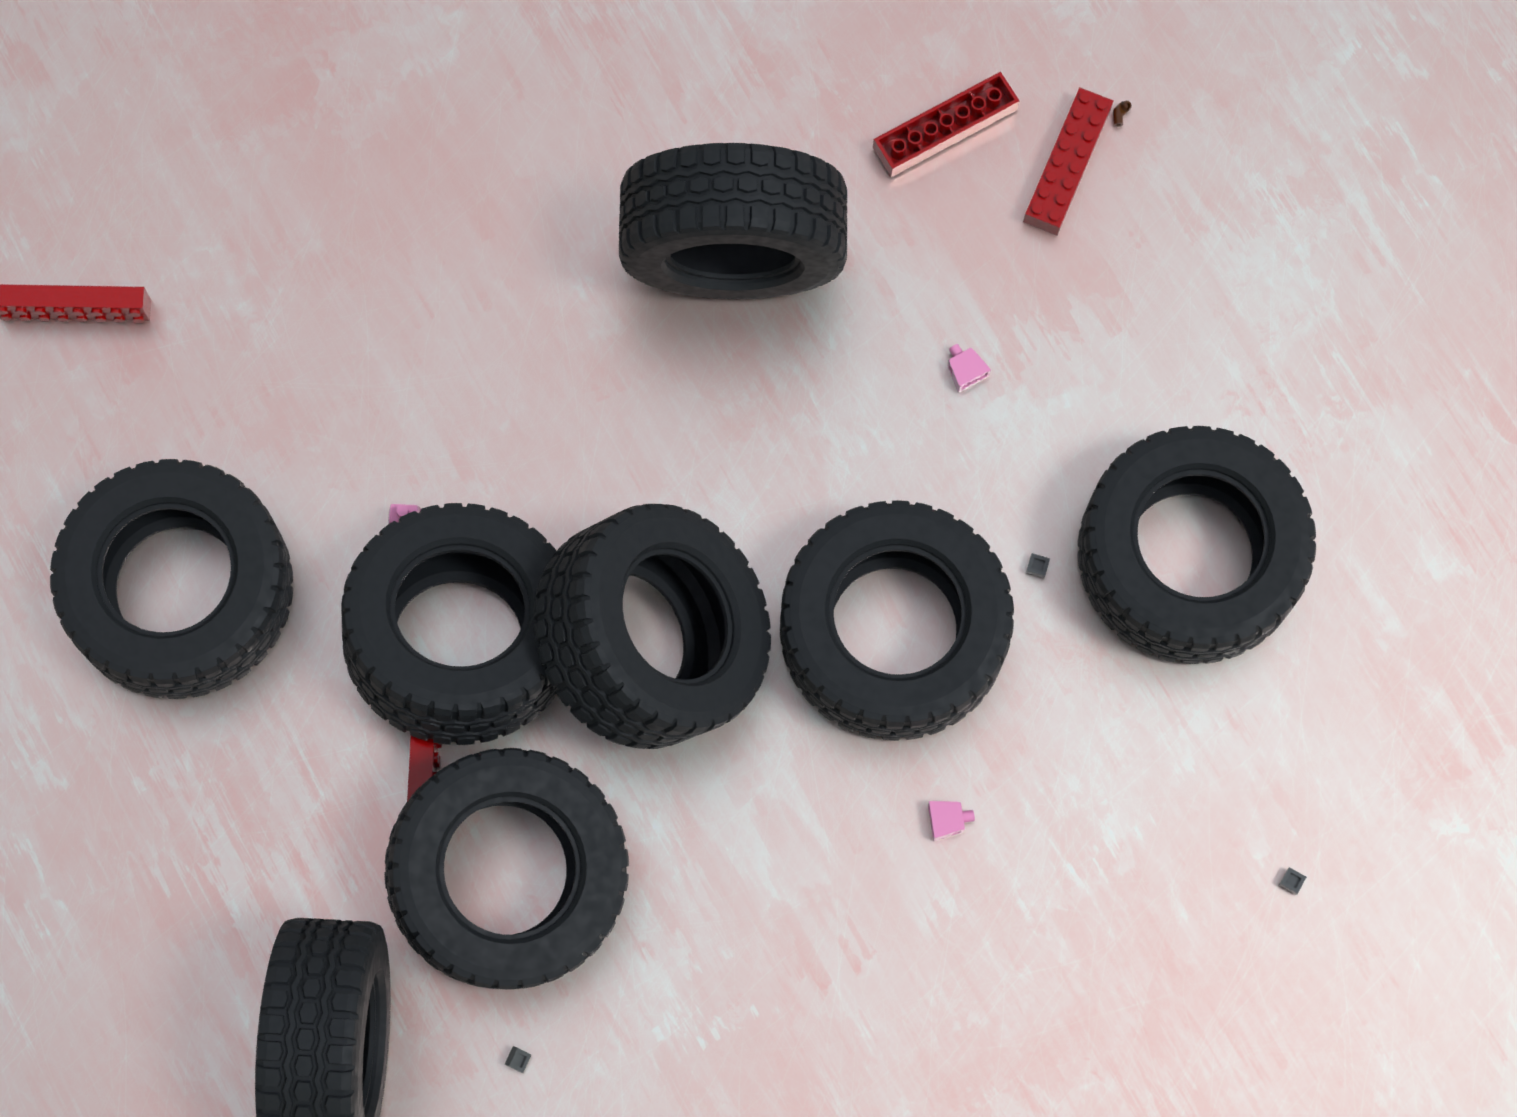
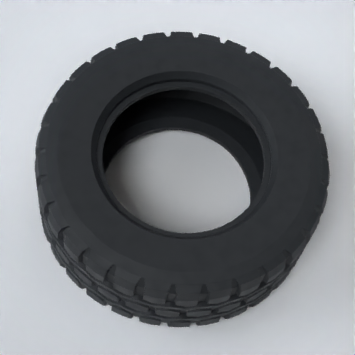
(733, 221)
(1242, 480)
(115, 522)
(910, 540)
(430, 551)
(592, 652)
(593, 869)
(324, 1021)

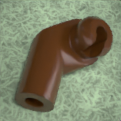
(1119, 111)

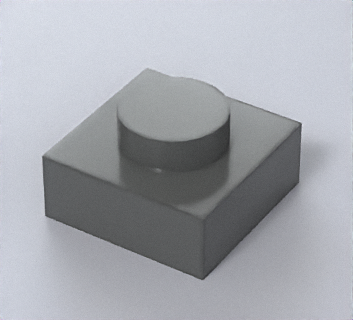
(1038, 565)
(1292, 881)
(517, 1059)

